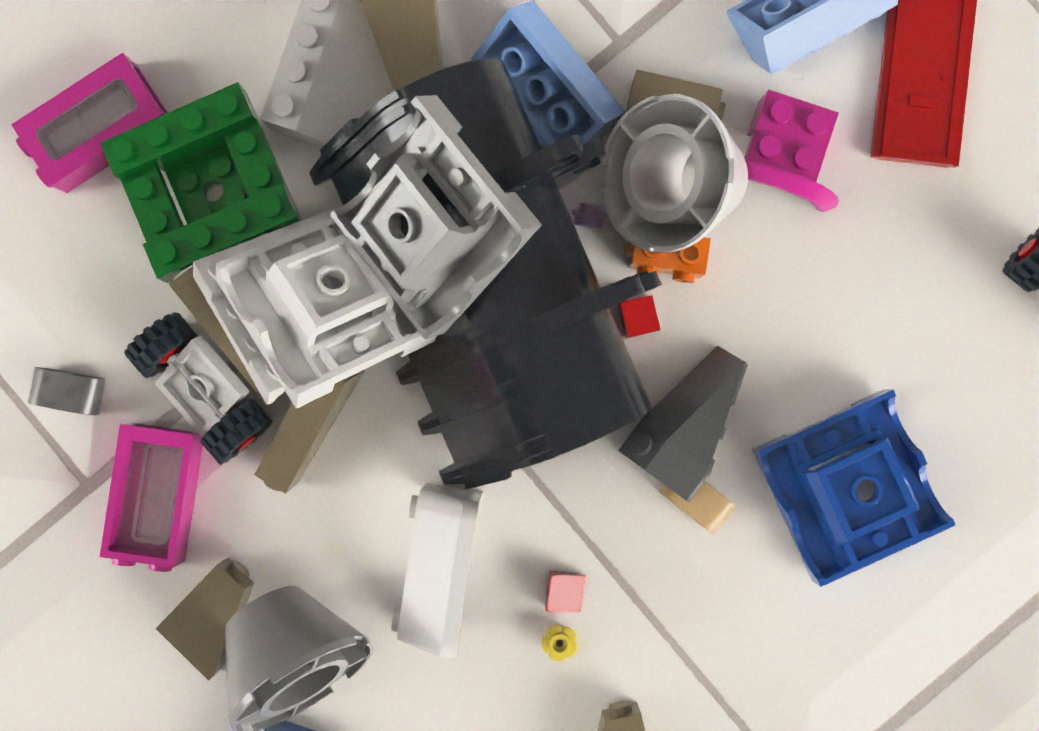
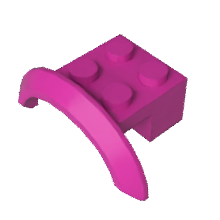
(790, 146)

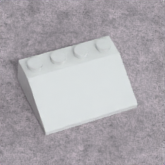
(326, 72)

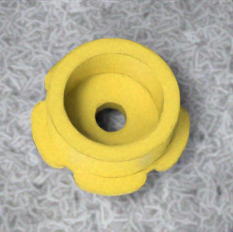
(556, 633)

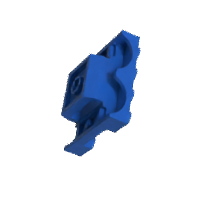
(821, 506)

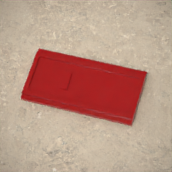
(924, 82)

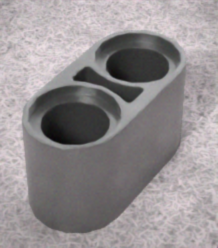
(66, 391)

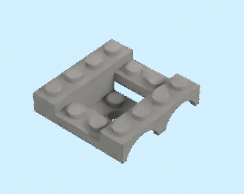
(437, 265)

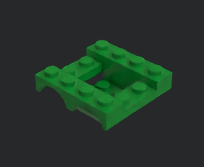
(198, 147)

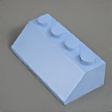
(790, 29)
(550, 77)

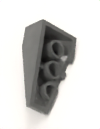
(684, 428)

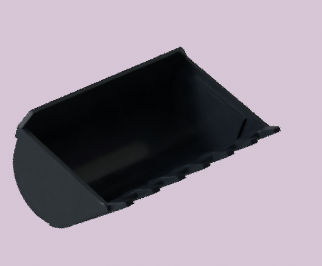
(538, 350)

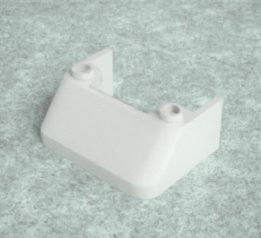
(437, 569)

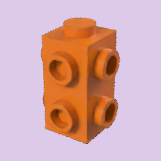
(682, 264)

